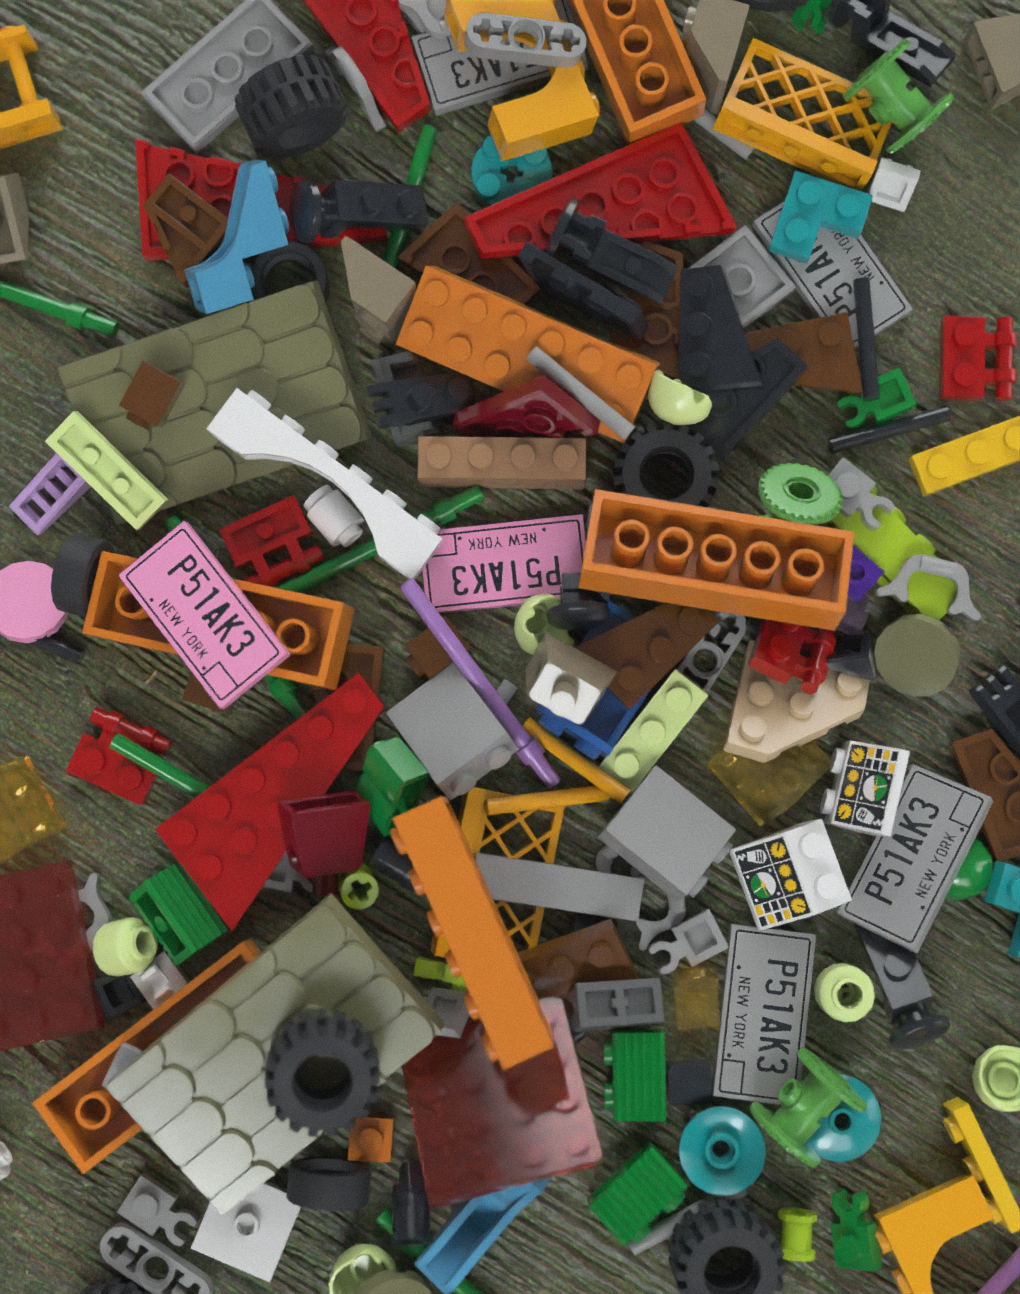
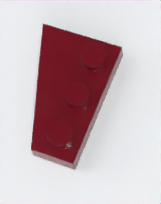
(526, 410)

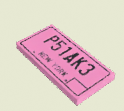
(503, 562)
(204, 615)

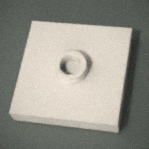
(251, 1232)

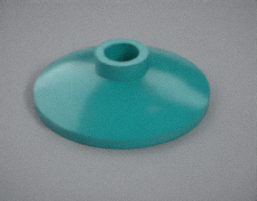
(858, 1134)
(737, 1166)

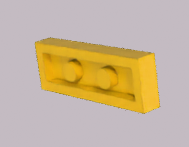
(967, 457)
(981, 1163)

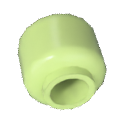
(124, 947)
(858, 990)

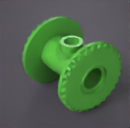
(894, 101)
(799, 494)
(804, 1105)

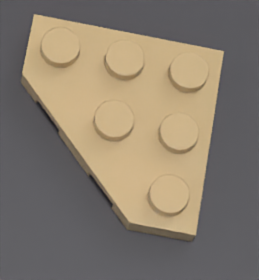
(778, 716)

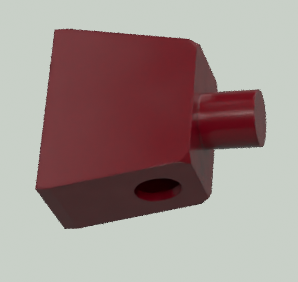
(324, 836)

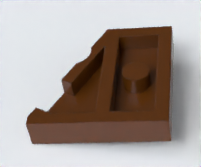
(185, 225)

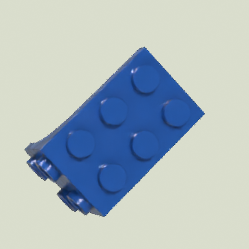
(608, 719)

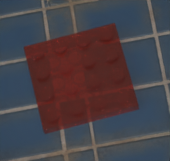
(44, 958)
(496, 1126)

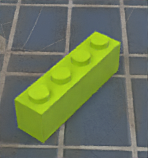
(889, 549)

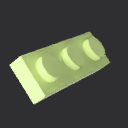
(106, 470)
(654, 729)

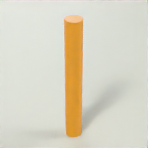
(577, 761)
(544, 800)

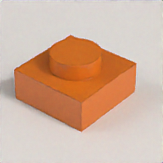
(372, 1139)

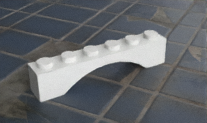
(257, 434)

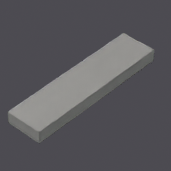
(561, 887)

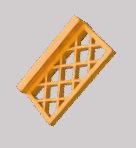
(796, 140)
(473, 821)

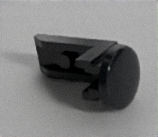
(880, 30)
(354, 205)
(611, 254)
(579, 607)
(904, 990)

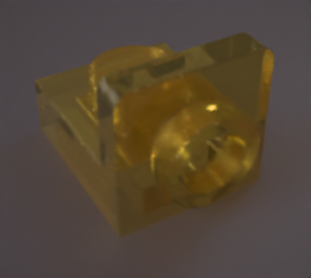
(696, 999)

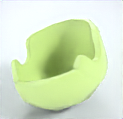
(676, 401)
(532, 623)
(998, 1078)
(356, 1266)

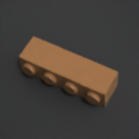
(501, 462)

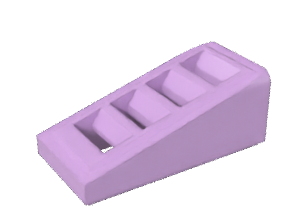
(64, 500)

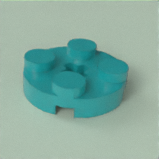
(493, 186)

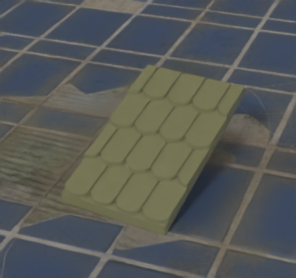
(272, 345)
(204, 1077)

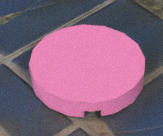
(27, 602)

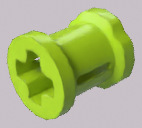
(363, 896)
(797, 1234)

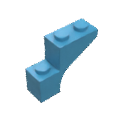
(252, 228)
(471, 1231)

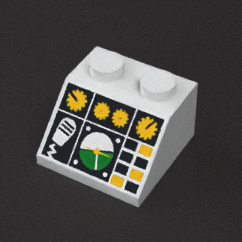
(864, 787)
(790, 874)

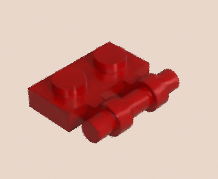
(963, 358)
(267, 532)
(778, 652)
(110, 769)

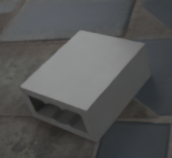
(452, 732)
(668, 835)

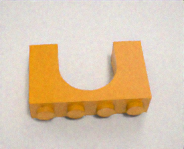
(545, 118)
(924, 1223)

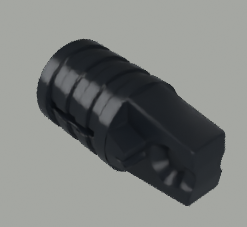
(391, 863)
(410, 1207)

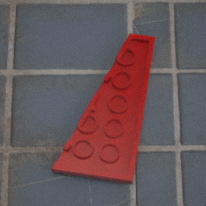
(382, 51)
(215, 183)
(642, 192)
(233, 830)

